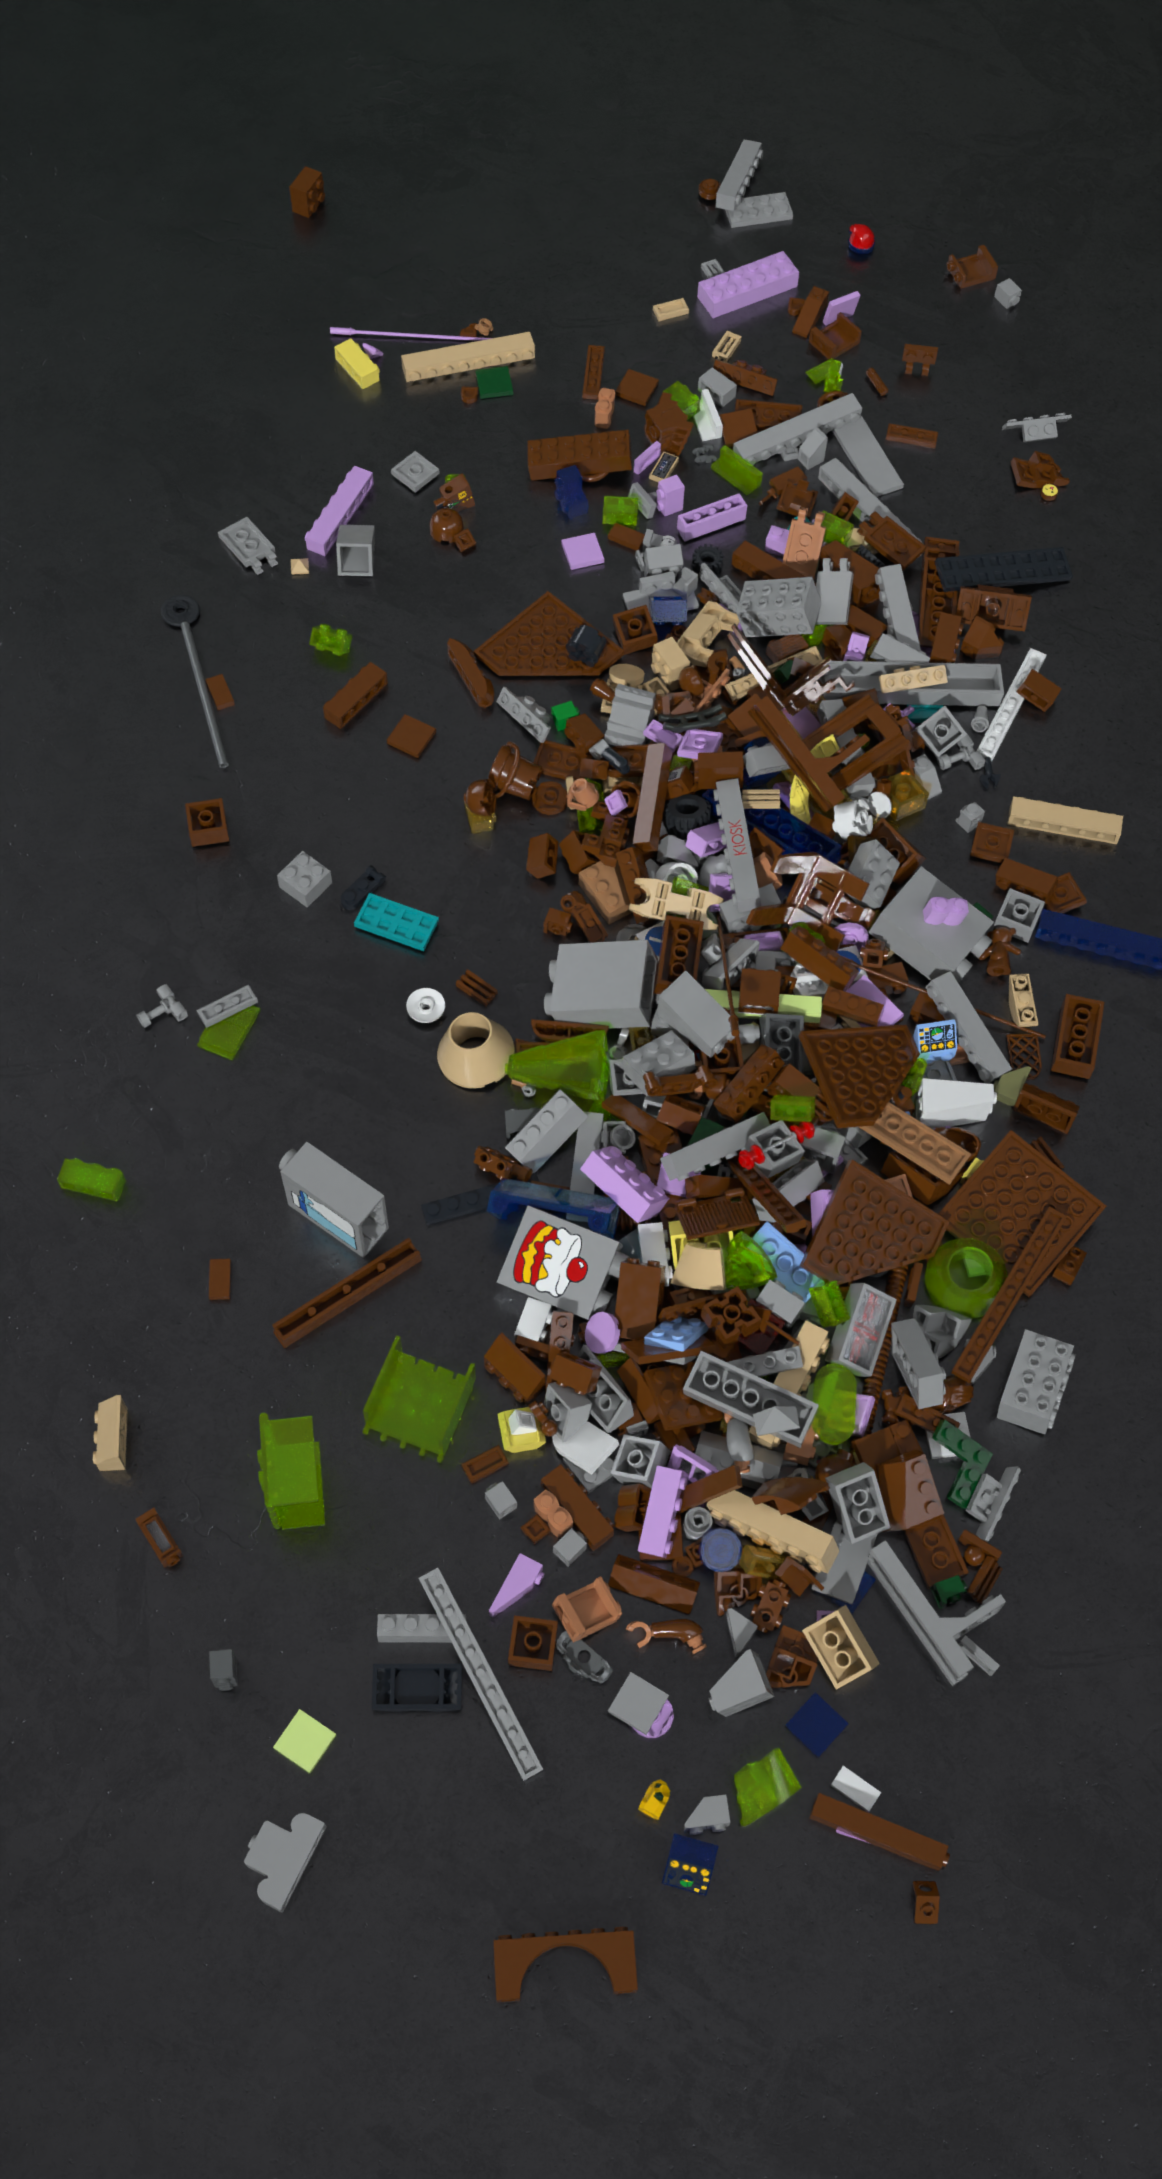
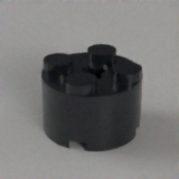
(586, 645)

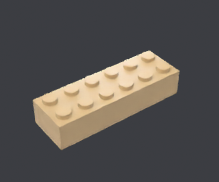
(812, 1343)
(778, 1531)

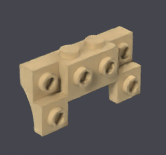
(704, 630)

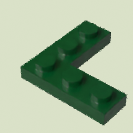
(974, 1457)

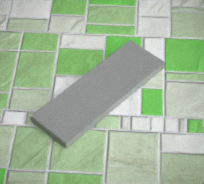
(868, 458)

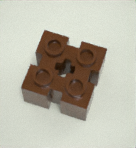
(730, 1317)

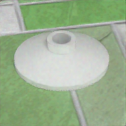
(425, 998)

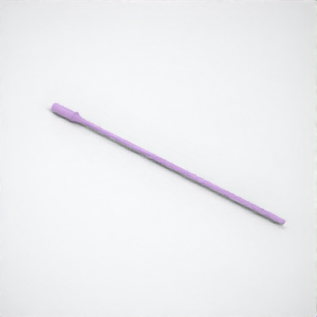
(349, 331)

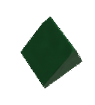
(783, 672)

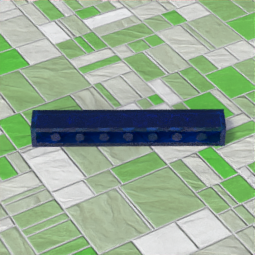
(1100, 938)

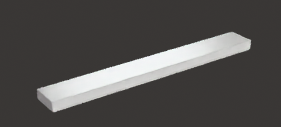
(1009, 706)

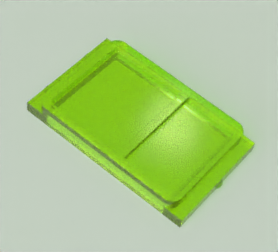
(227, 1035)

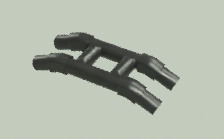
(673, 720)

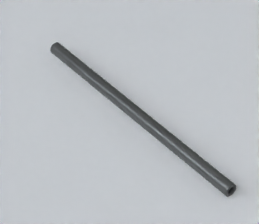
(204, 694)

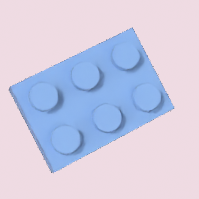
(676, 1334)

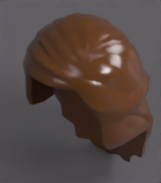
(962, 1138)
(957, 1394)

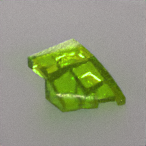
(764, 1785)

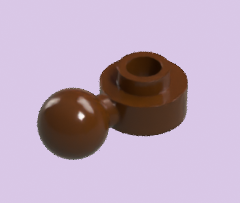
(548, 1427)

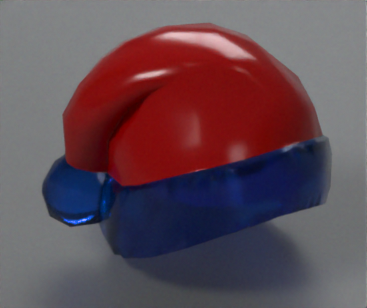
(861, 239)

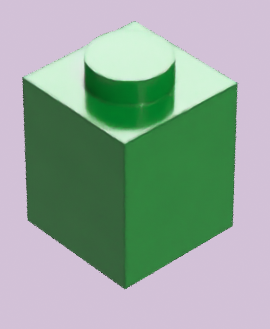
(562, 712)

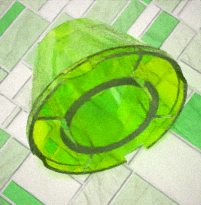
(954, 1298)

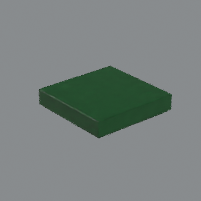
(494, 382)

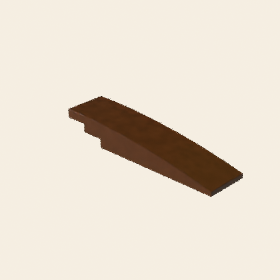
(932, 597)

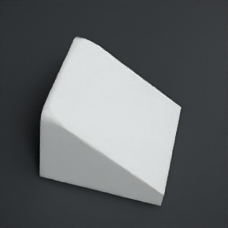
(522, 1422)

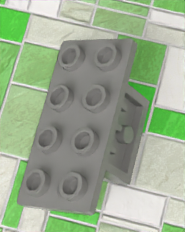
(655, 585)
(847, 1568)

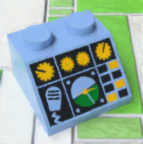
(936, 1040)

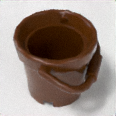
(514, 773)

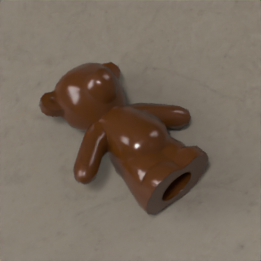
(998, 951)

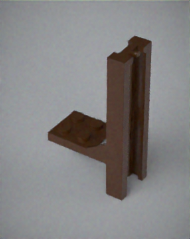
(808, 769)

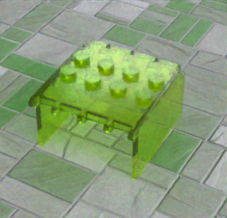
(416, 1402)
(291, 1472)

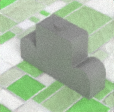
(283, 1857)

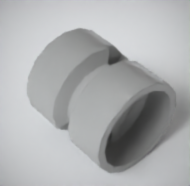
(697, 1523)

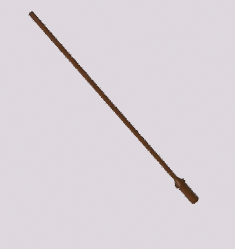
(925, 991)
(733, 1019)

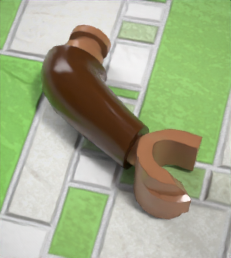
(683, 1629)

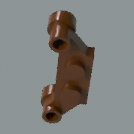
(585, 918)
(679, 1084)

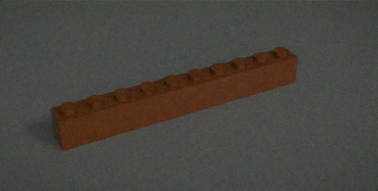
(765, 567)

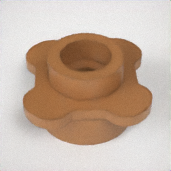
(484, 326)

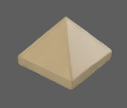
(299, 566)

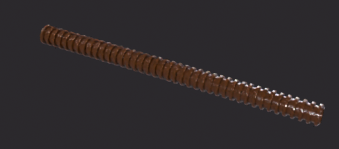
(874, 1383)

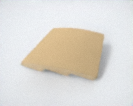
(700, 1268)

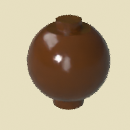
(833, 1464)

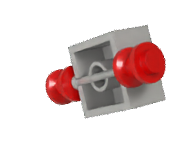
(775, 1147)

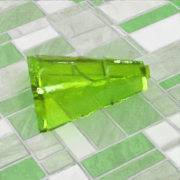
(572, 1065)

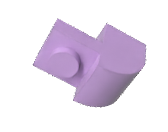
(857, 647)

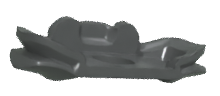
(595, 1669)

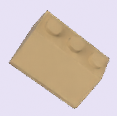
(111, 1434)
(841, 1647)

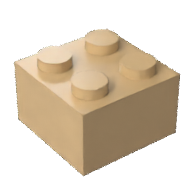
(668, 662)

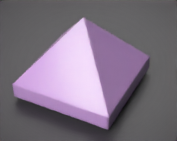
(372, 351)

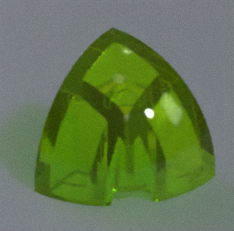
(747, 1264)

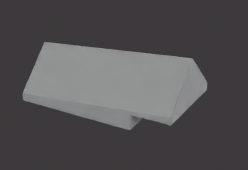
(609, 1402)

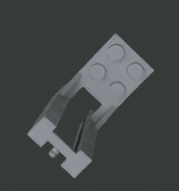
(934, 1632)

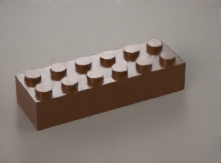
(589, 452)

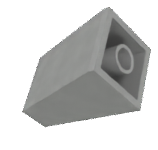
(695, 1014)

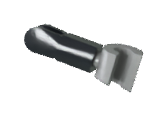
(602, 750)

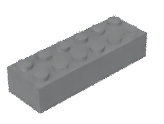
(745, 1394)

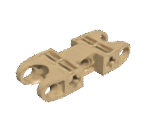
(662, 901)

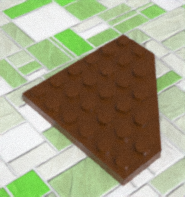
(537, 643)
(859, 1069)
(870, 1229)

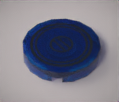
(720, 1550)

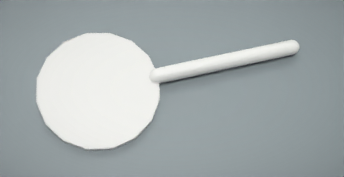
(878, 803)

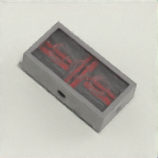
(859, 1340)

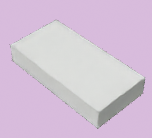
(855, 1789)

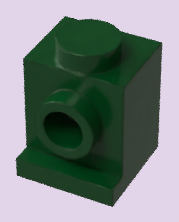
(949, 1590)

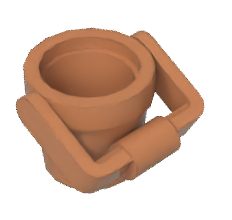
(584, 793)

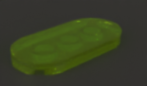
(836, 1397)

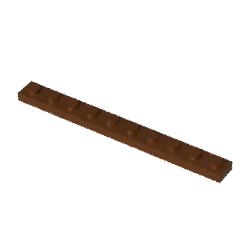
(767, 1195)
(1008, 1295)

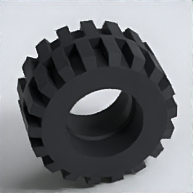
(686, 814)

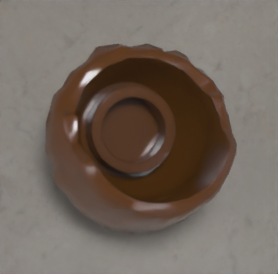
(691, 681)

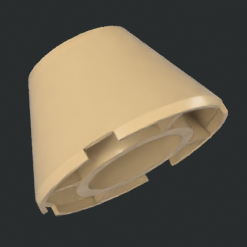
(477, 1065)

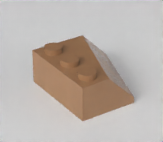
(606, 891)

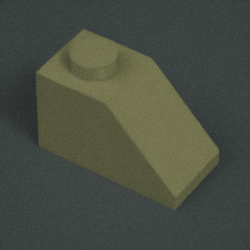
(1010, 1085)

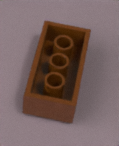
(678, 950)
(1077, 1036)

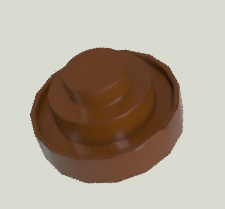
(709, 188)

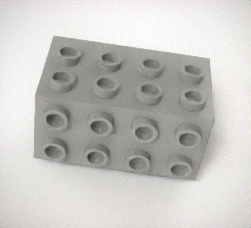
(778, 607)
(1036, 1382)

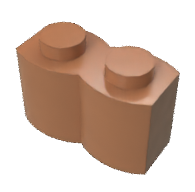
(604, 408)
(557, 1517)

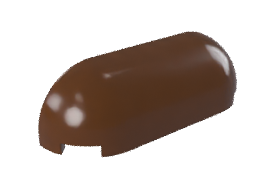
(555, 1031)

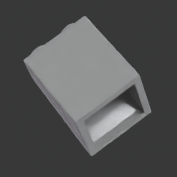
(355, 550)
(741, 1686)

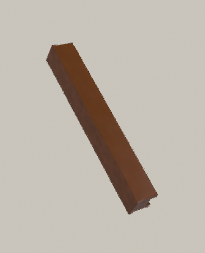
(346, 1293)

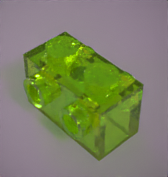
(329, 639)

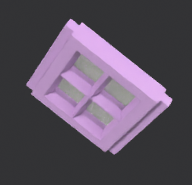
(692, 1465)

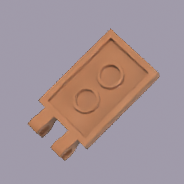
(805, 543)

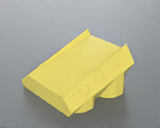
(520, 1442)

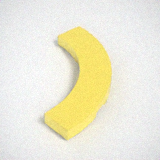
(799, 794)

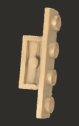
(912, 679)

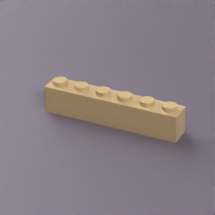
(1065, 820)

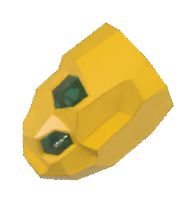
(655, 1799)

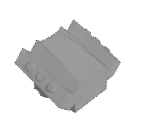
(630, 716)

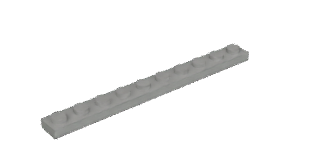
(481, 1674)

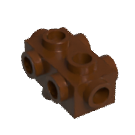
(773, 1596)

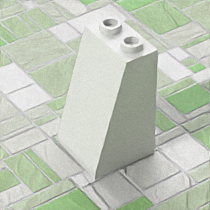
(953, 1102)

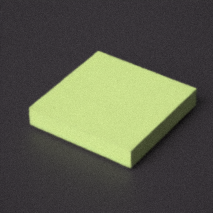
(304, 1741)

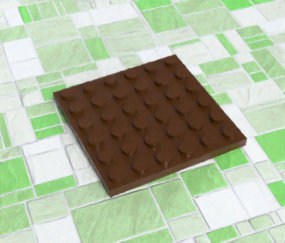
(1008, 1200)

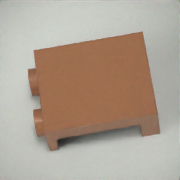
(587, 1609)

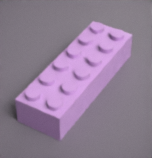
(748, 284)

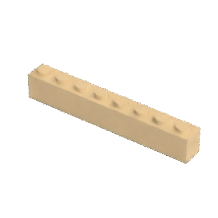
(468, 356)

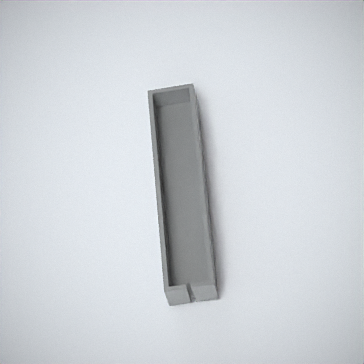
(965, 686)

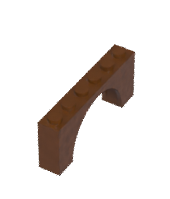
(612, 1949)

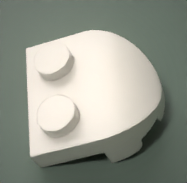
(808, 983)

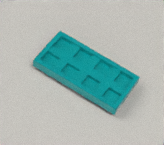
(396, 922)

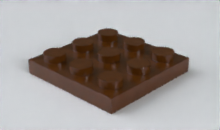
(673, 1406)

